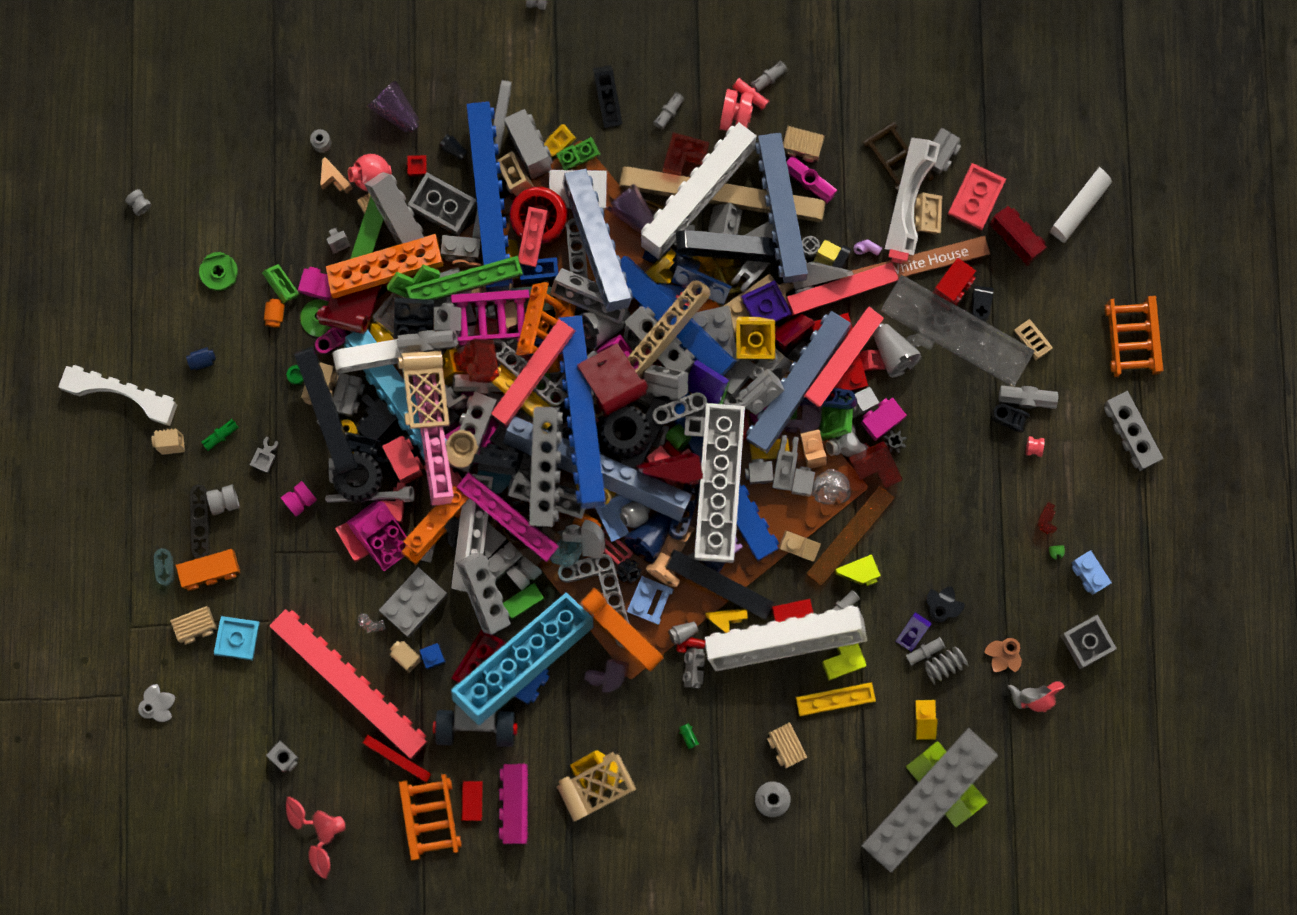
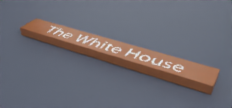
(937, 257)

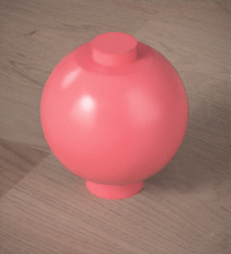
(367, 168)

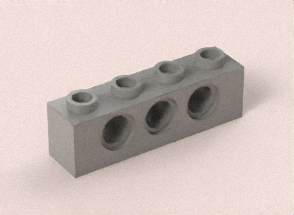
(583, 294)
(636, 324)
(484, 404)
(1134, 420)
(521, 488)
(475, 587)

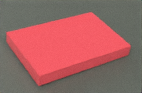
(976, 196)

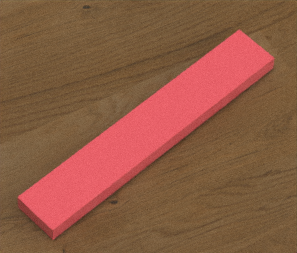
(842, 288)
(843, 357)
(533, 372)

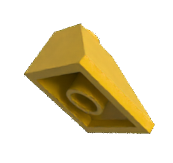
(755, 338)
(589, 762)

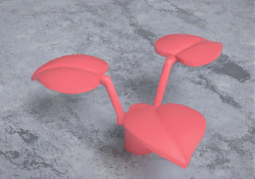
(325, 827)

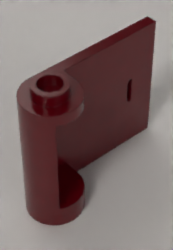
(350, 311)
(613, 381)

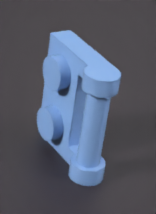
(643, 598)

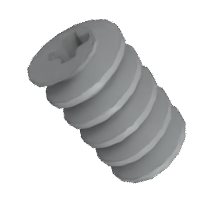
(945, 664)

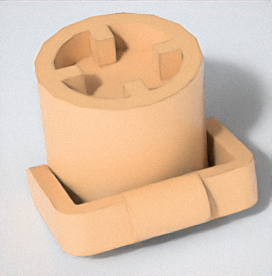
(661, 573)

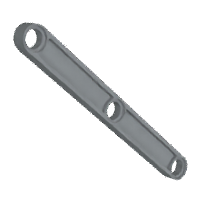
(501, 111)

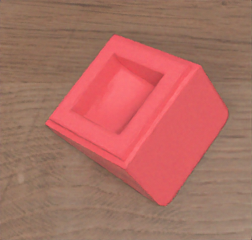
(872, 360)

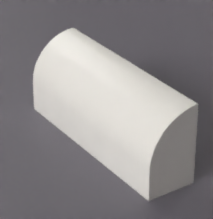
(1081, 205)

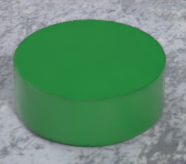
(294, 375)

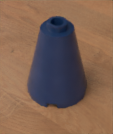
(649, 537)

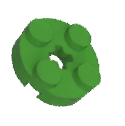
(209, 266)

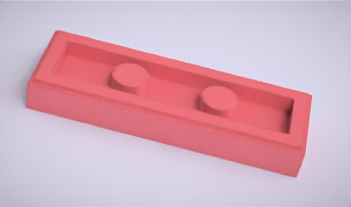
(532, 236)

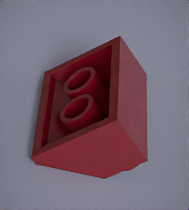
(1018, 235)
(482, 648)

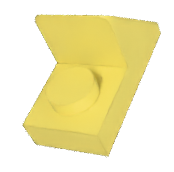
(827, 253)

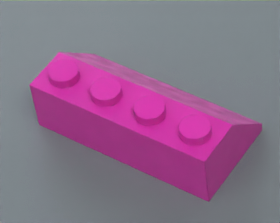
(514, 804)

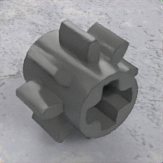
(899, 441)

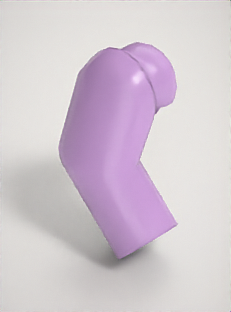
(866, 246)

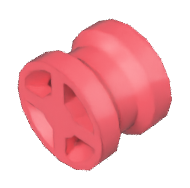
(1035, 446)

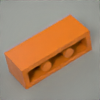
(208, 569)

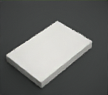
(599, 185)

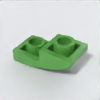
(578, 154)

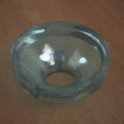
(567, 553)

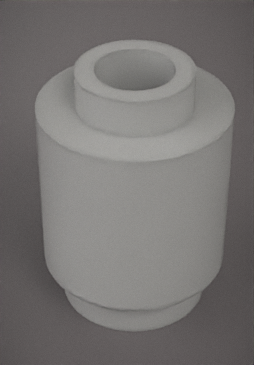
(320, 146)

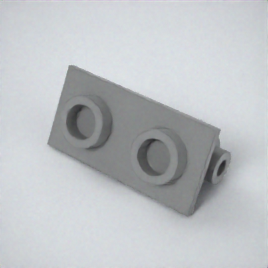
(693, 659)

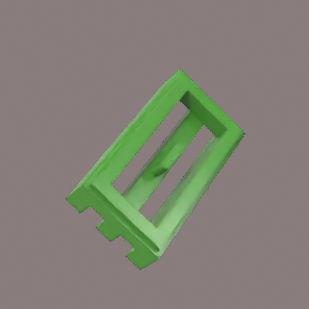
(278, 284)

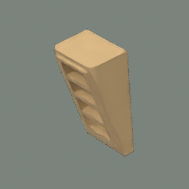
(1042, 340)

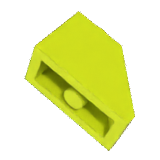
(860, 571)

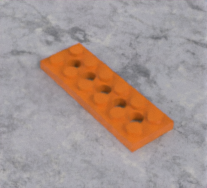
(374, 261)

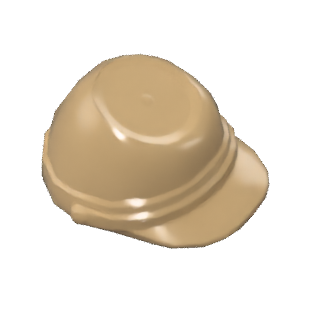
(461, 448)

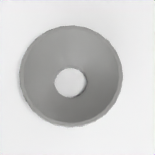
(762, 802)

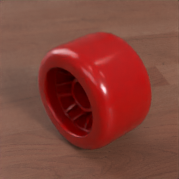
(543, 199)

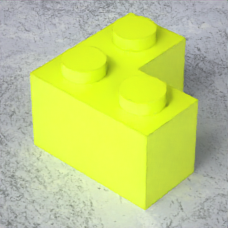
(848, 661)

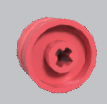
(732, 110)

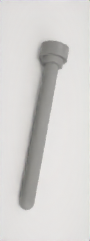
(405, 494)

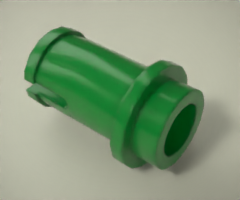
(688, 735)

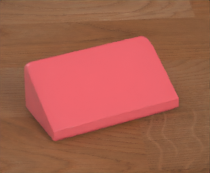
(352, 544)

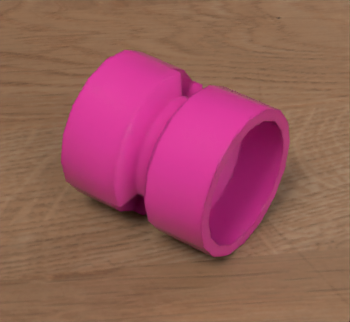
(299, 498)

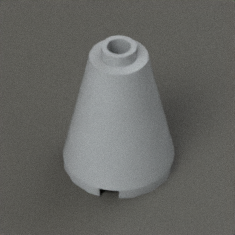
(599, 329)
(895, 350)

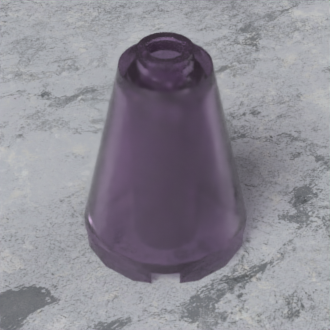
(395, 108)
(631, 209)

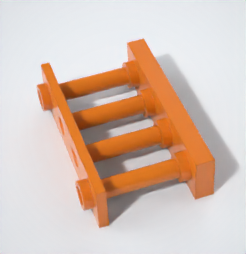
(532, 318)
(1152, 344)
(432, 527)
(411, 810)

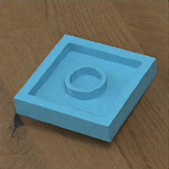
(236, 638)

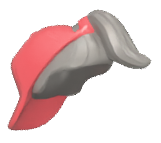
(1036, 699)

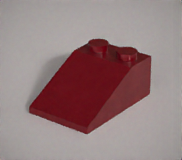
(792, 332)
(680, 468)

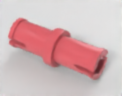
(758, 99)

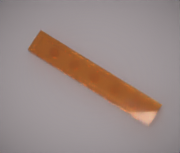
(850, 535)

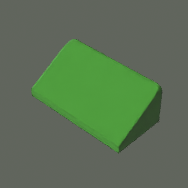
(523, 601)

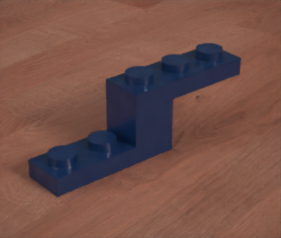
(687, 270)

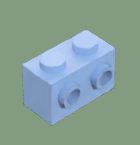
(1090, 572)

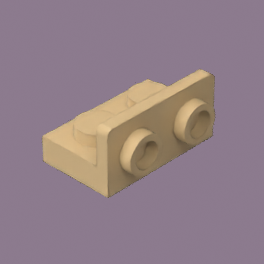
(928, 213)

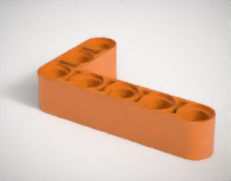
(621, 630)

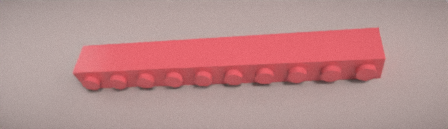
(352, 687)

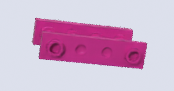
(481, 300)

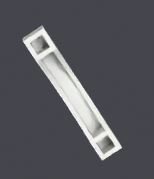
(919, 160)
(81, 383)

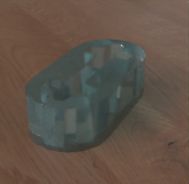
(159, 567)

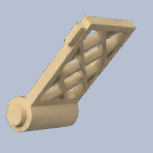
(423, 364)
(574, 794)

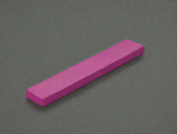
(507, 516)

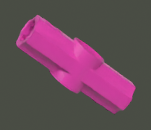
(818, 187)

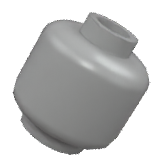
(634, 514)

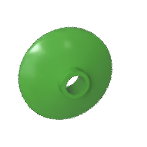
(308, 320)

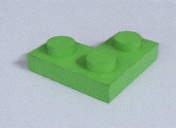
(400, 281)

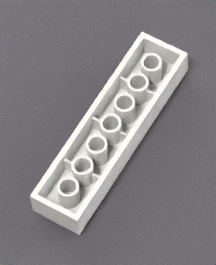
(698, 190)
(720, 484)
(786, 638)

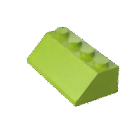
(969, 801)

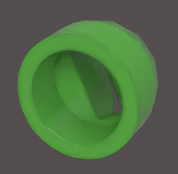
(1057, 550)

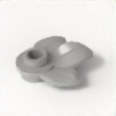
(159, 702)

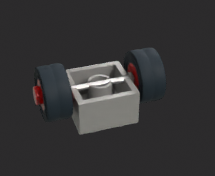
(445, 727)

